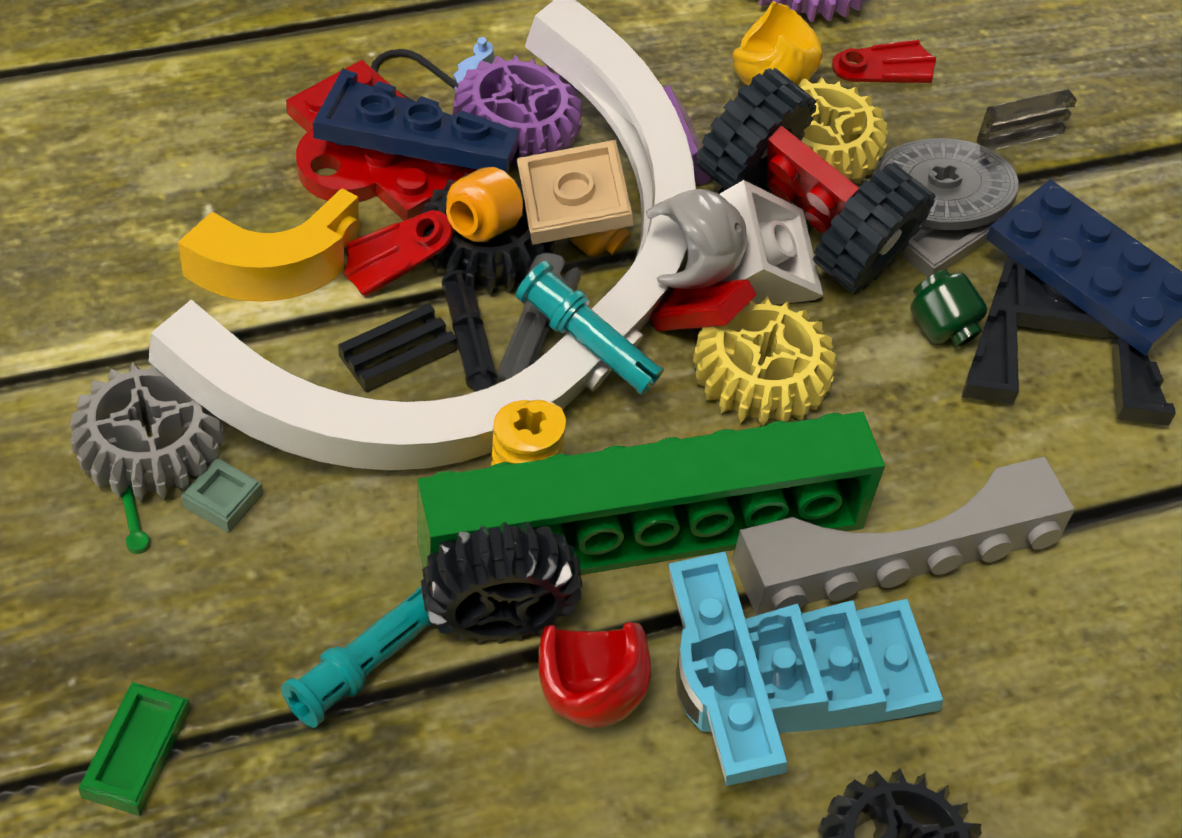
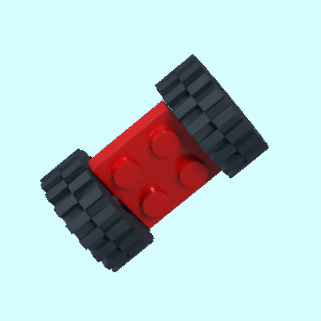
(762, 143)

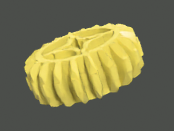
(845, 129)
(766, 363)

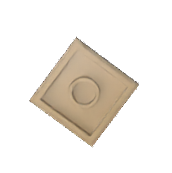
(574, 192)

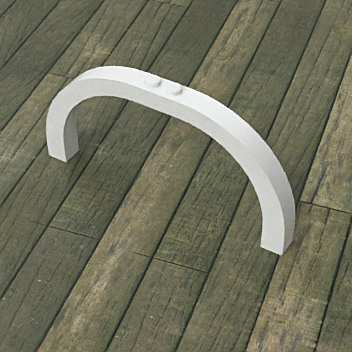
(398, 435)

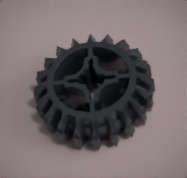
(489, 262)
(501, 583)
(897, 810)

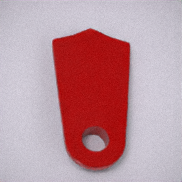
(886, 63)
(395, 250)

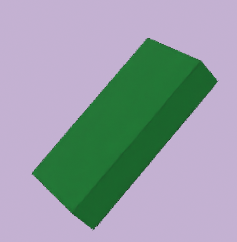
(135, 748)

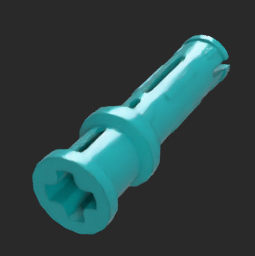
(570, 312)
(344, 669)

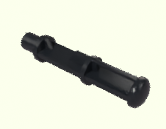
(469, 331)

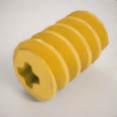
(528, 431)

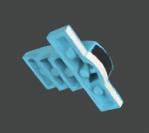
(789, 668)

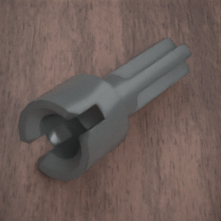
(532, 324)

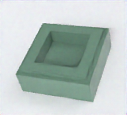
(222, 495)

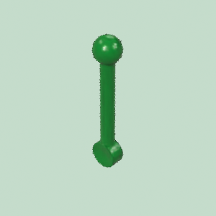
(137, 541)

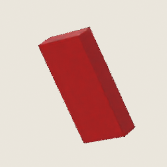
(702, 307)

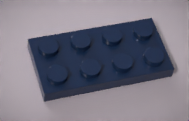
(1093, 265)

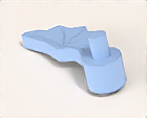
(482, 52)

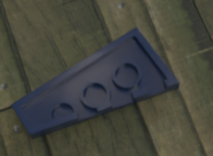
(419, 129)

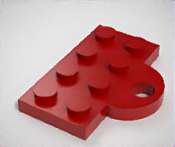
(396, 180)

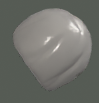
(712, 233)

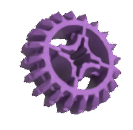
(524, 99)

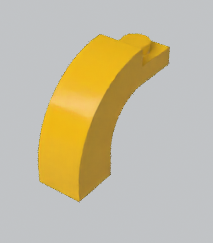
(270, 265)

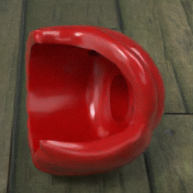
(594, 674)

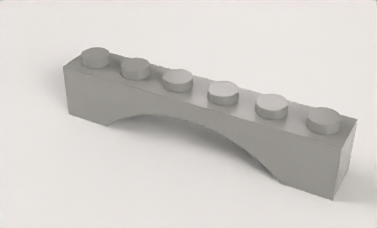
(809, 563)

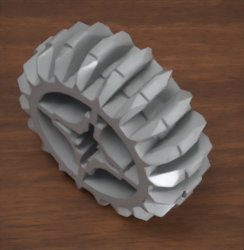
(114, 442)

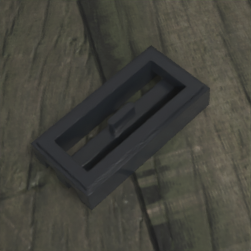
(392, 342)

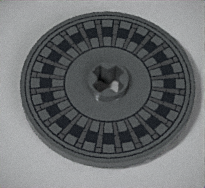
(968, 180)

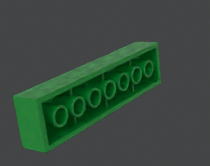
(666, 495)

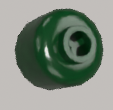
(948, 308)

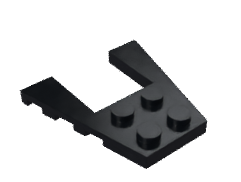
(1032, 303)

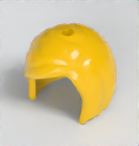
(781, 42)

